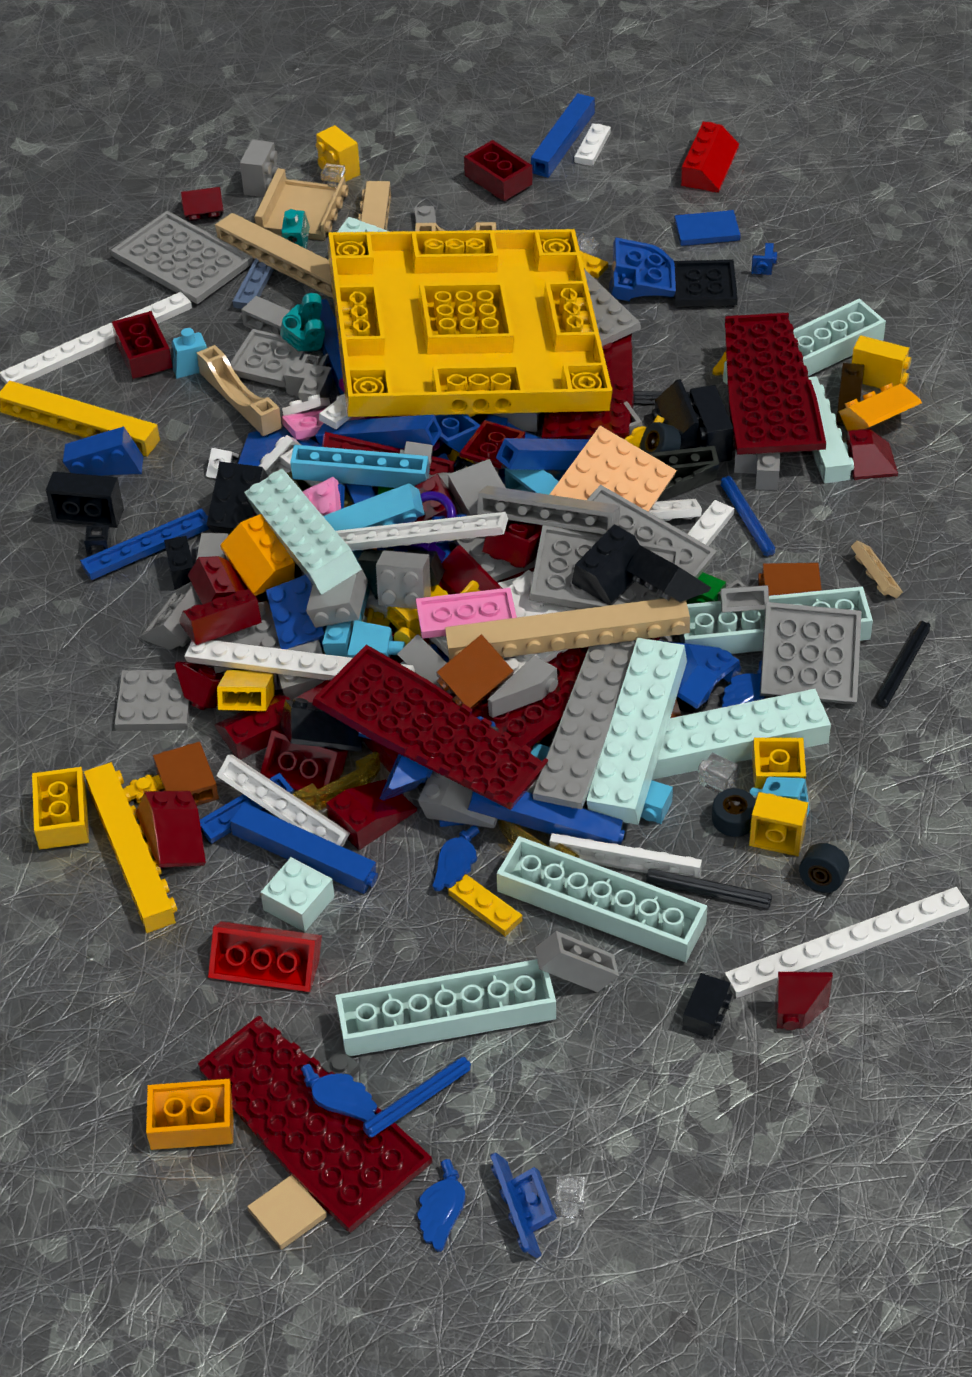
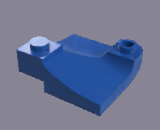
(640, 271)

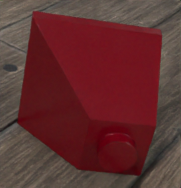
(870, 455)
(199, 684)
(801, 998)

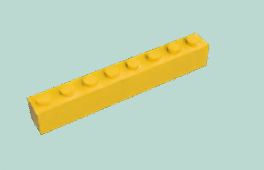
(73, 415)
(129, 847)

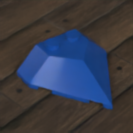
(703, 670)

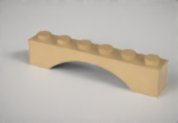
(258, 411)

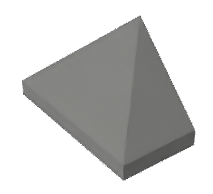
(744, 598)

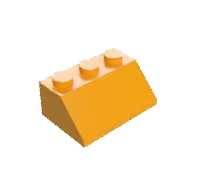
(878, 406)
(258, 555)
(189, 1114)

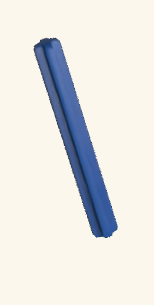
(748, 516)
(416, 1097)

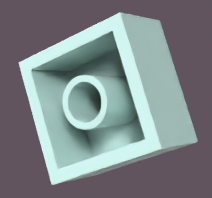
(297, 894)

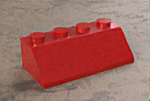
(709, 158)
(264, 956)

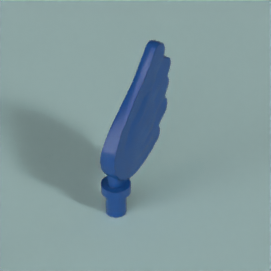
(743, 689)
(455, 859)
(340, 1094)
(441, 1207)

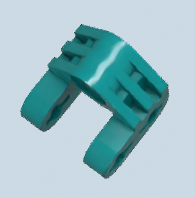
(305, 314)

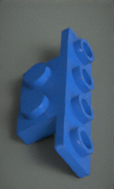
(527, 1202)

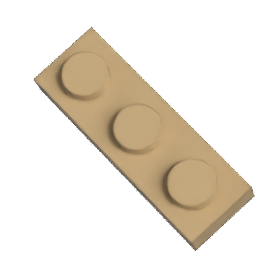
(876, 570)

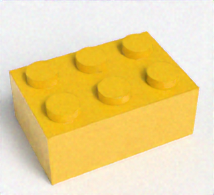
(60, 808)

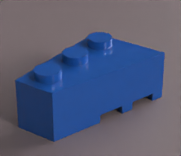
(104, 454)

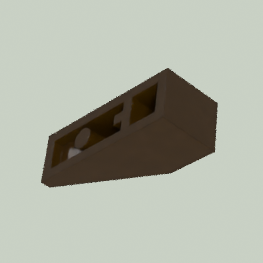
(849, 387)

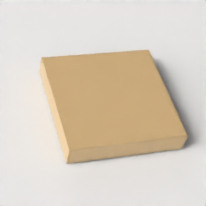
(287, 1212)

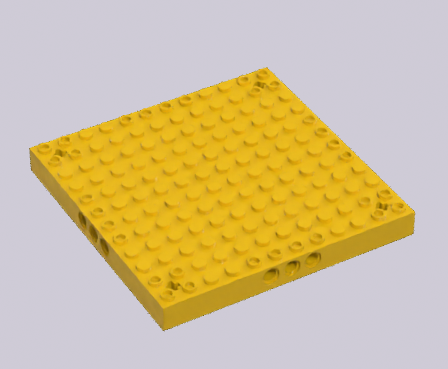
(465, 323)

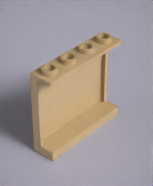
(316, 199)

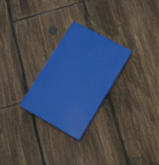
(707, 227)

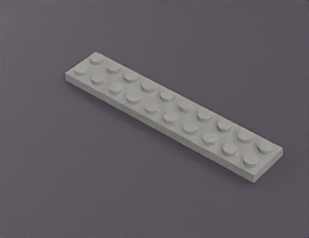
(584, 726)

